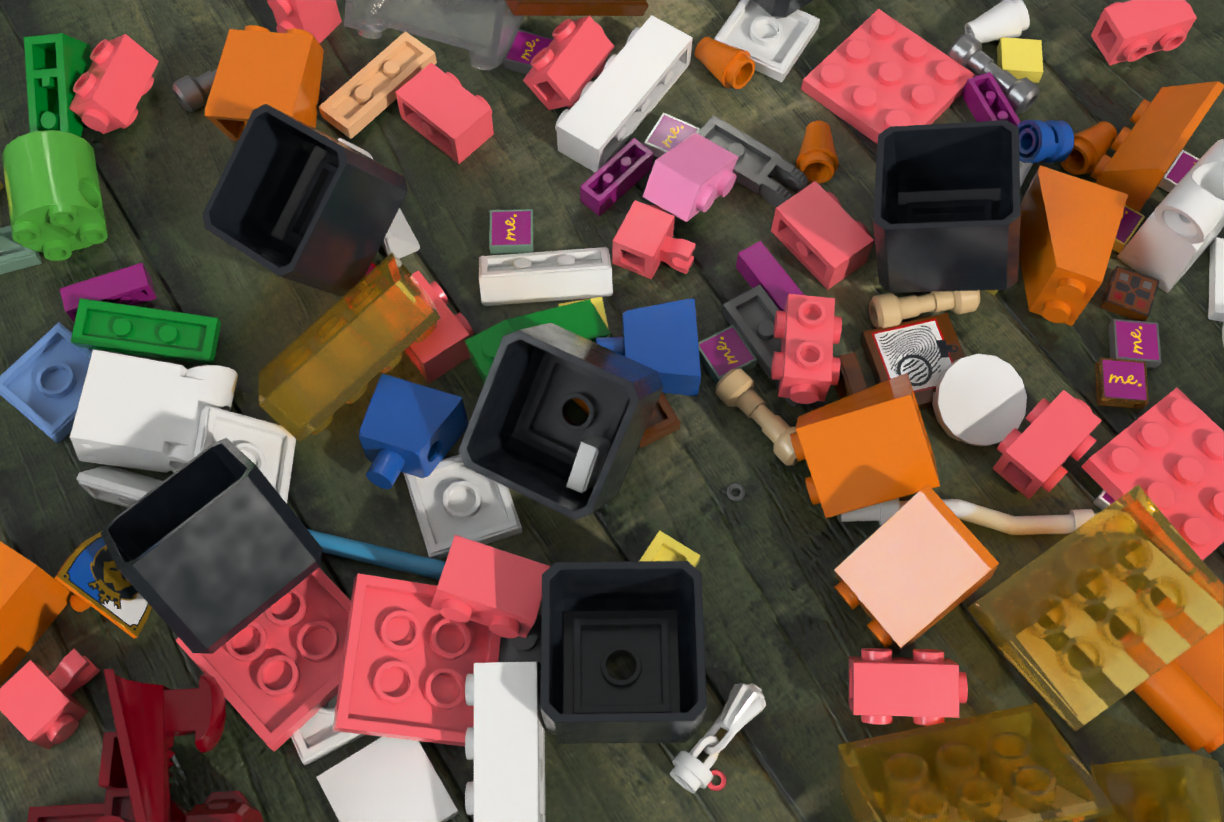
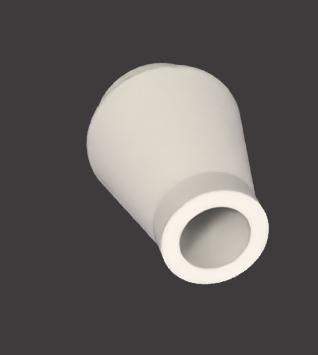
(1002, 20)

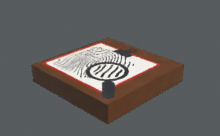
(915, 348)

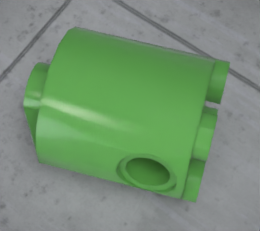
(53, 193)

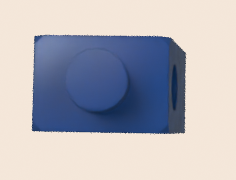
(663, 340)
(409, 429)

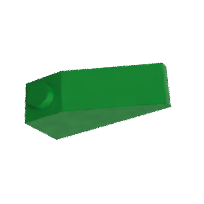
(52, 69)
(575, 317)

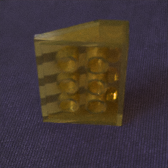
(1103, 608)
(970, 770)

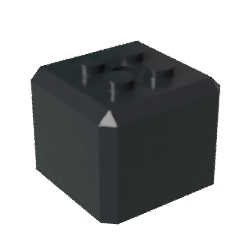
(303, 202)
(948, 207)
(523, 422)
(212, 547)
(632, 611)

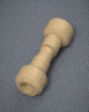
(889, 310)
(737, 390)

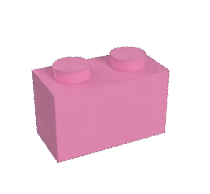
(691, 177)

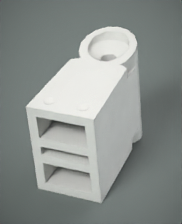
(1181, 223)
(145, 410)

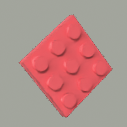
(886, 78)
(1178, 464)
(284, 660)
(407, 664)

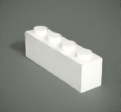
(623, 93)
(506, 743)

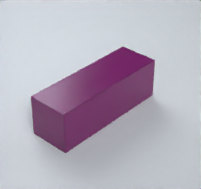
(987, 100)
(616, 177)
(762, 269)
(124, 286)

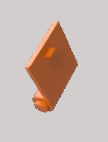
(1191, 693)

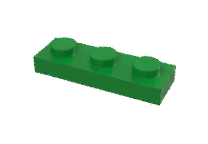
(146, 331)

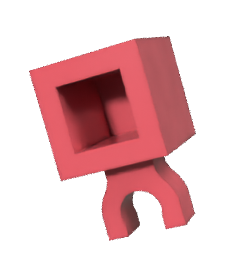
(648, 239)
(43, 702)

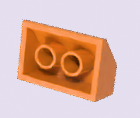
(1155, 140)

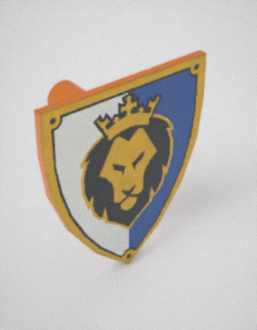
(100, 585)

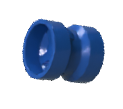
(1045, 141)

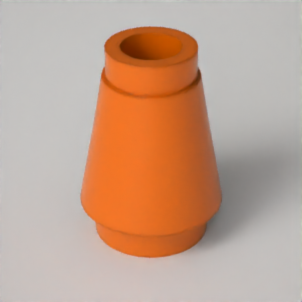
(727, 63)
(1089, 148)
(818, 153)

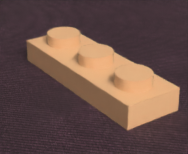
(375, 85)

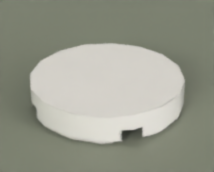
(979, 400)

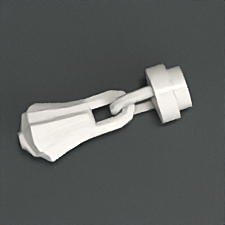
(742, 706)

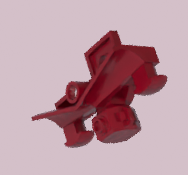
(139, 755)

